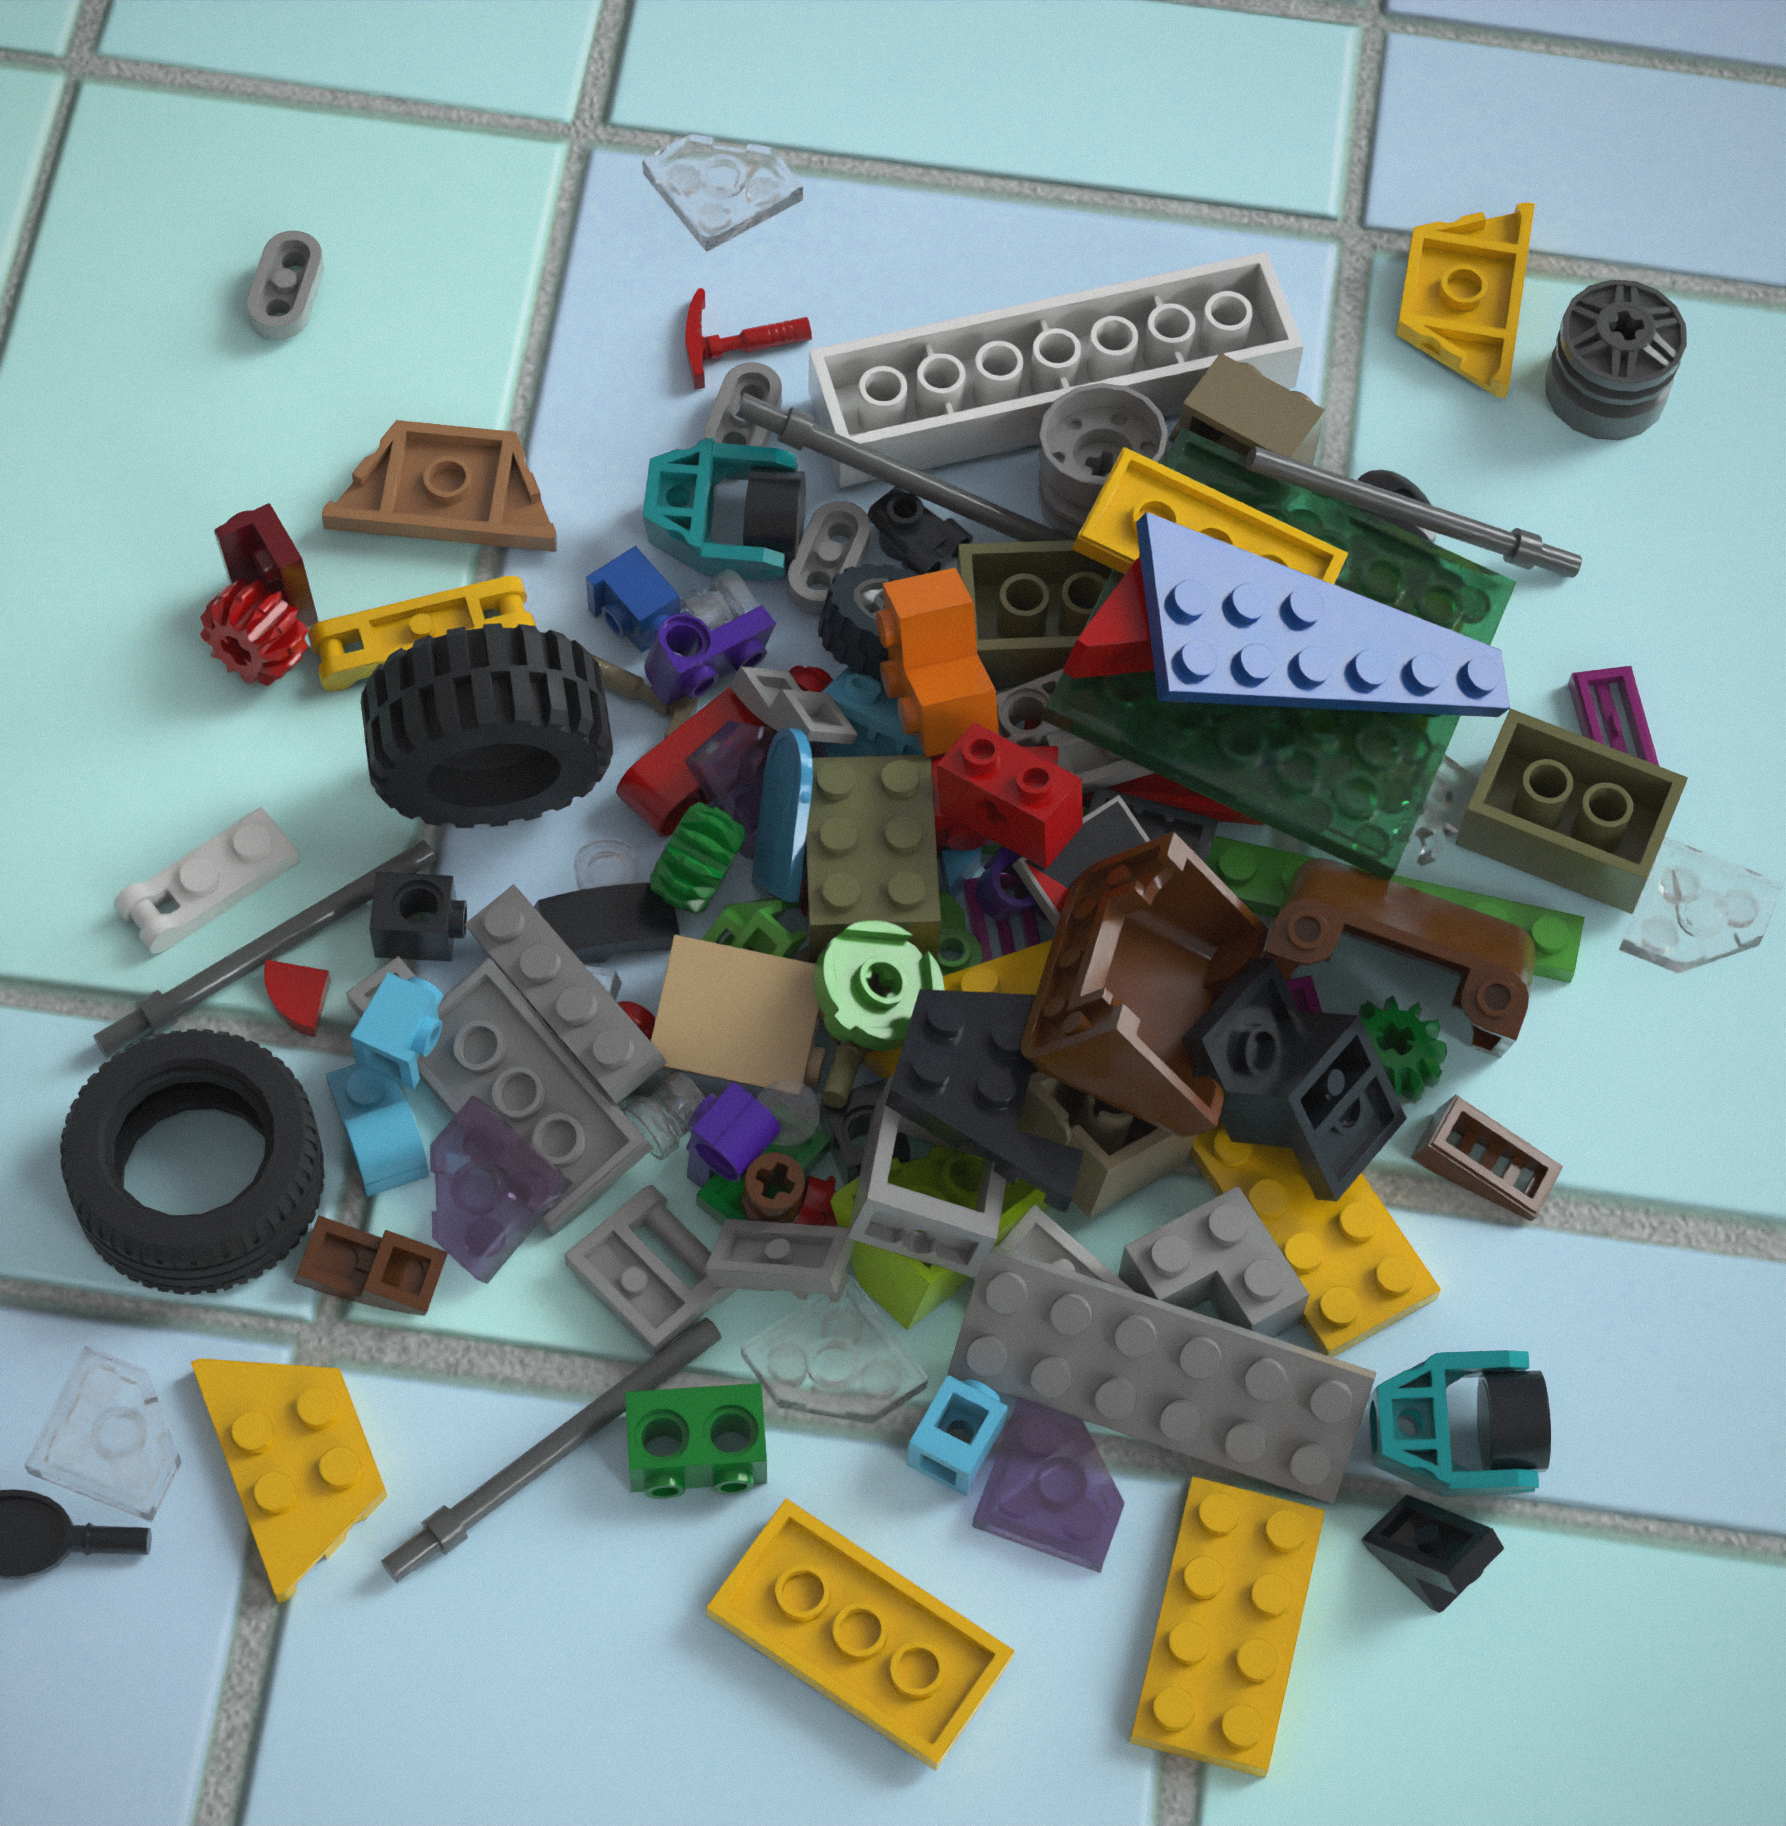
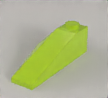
(910, 1286)

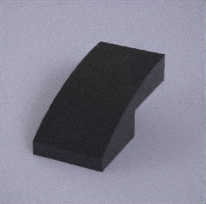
(610, 919)

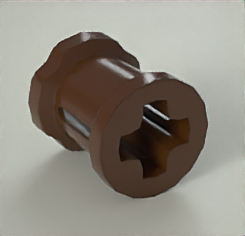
(763, 1173)

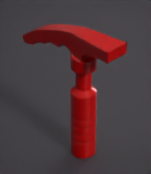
(750, 339)

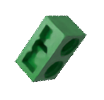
(695, 1420)

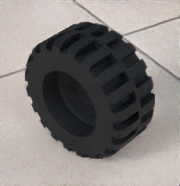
(486, 726)

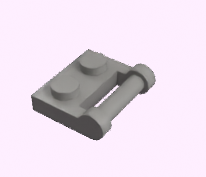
(636, 1281)

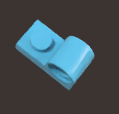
(378, 1128)

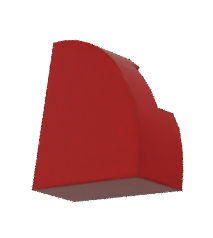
(297, 994)

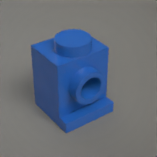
(632, 597)

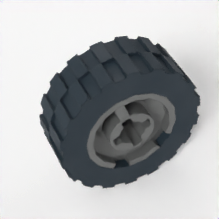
(850, 616)

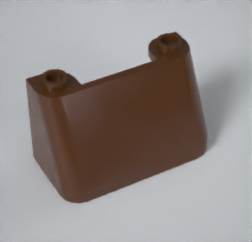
(1486, 952)
(1130, 975)

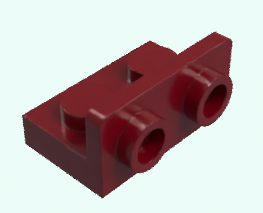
(259, 548)

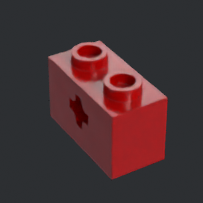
(1010, 795)

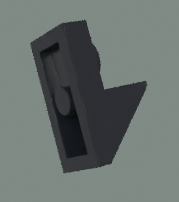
(1432, 1549)

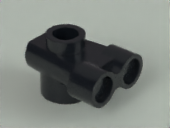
(915, 533)

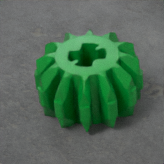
(697, 858)
(1413, 1039)

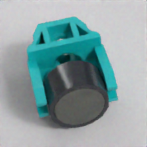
(682, 506)
(1510, 1424)

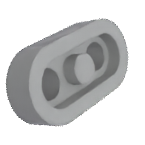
(283, 290)
(746, 378)
(822, 558)

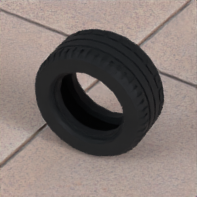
(161, 1080)

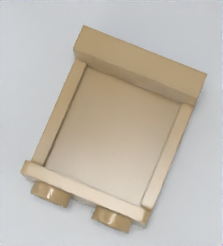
(738, 1015)

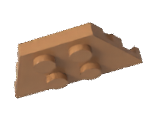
(446, 488)

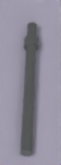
(798, 430)
(1517, 547)
(159, 1011)
(448, 1527)

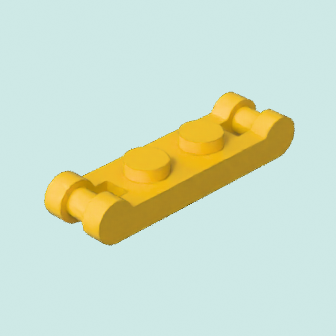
(401, 623)

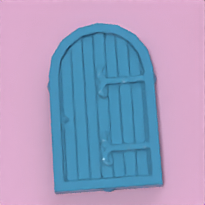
(784, 815)

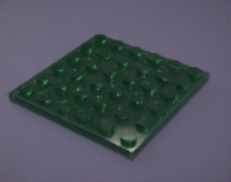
(1313, 773)

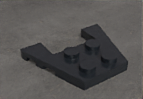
(969, 1082)

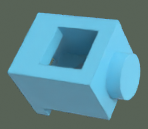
(398, 1028)
(945, 1457)

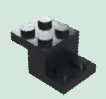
(1296, 1078)

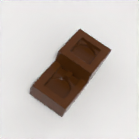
(370, 1269)

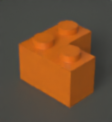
(934, 660)

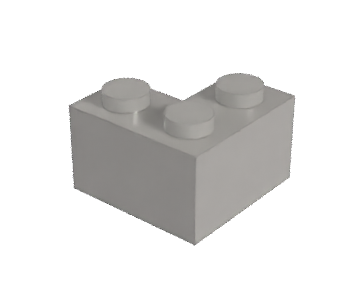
(1220, 1257)

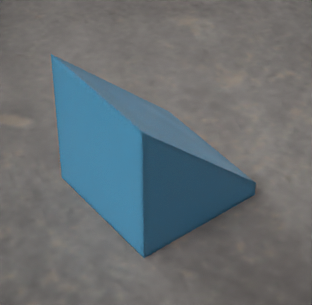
(958, 866)

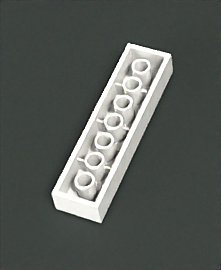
(992, 375)

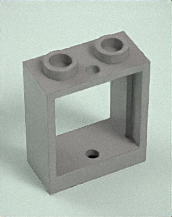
(890, 1214)

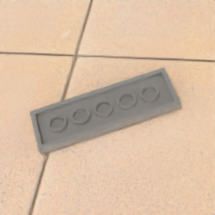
(1162, 1373)

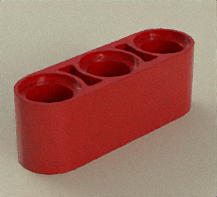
(661, 783)

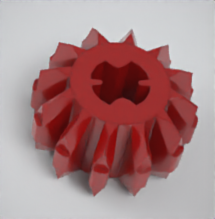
(254, 632)

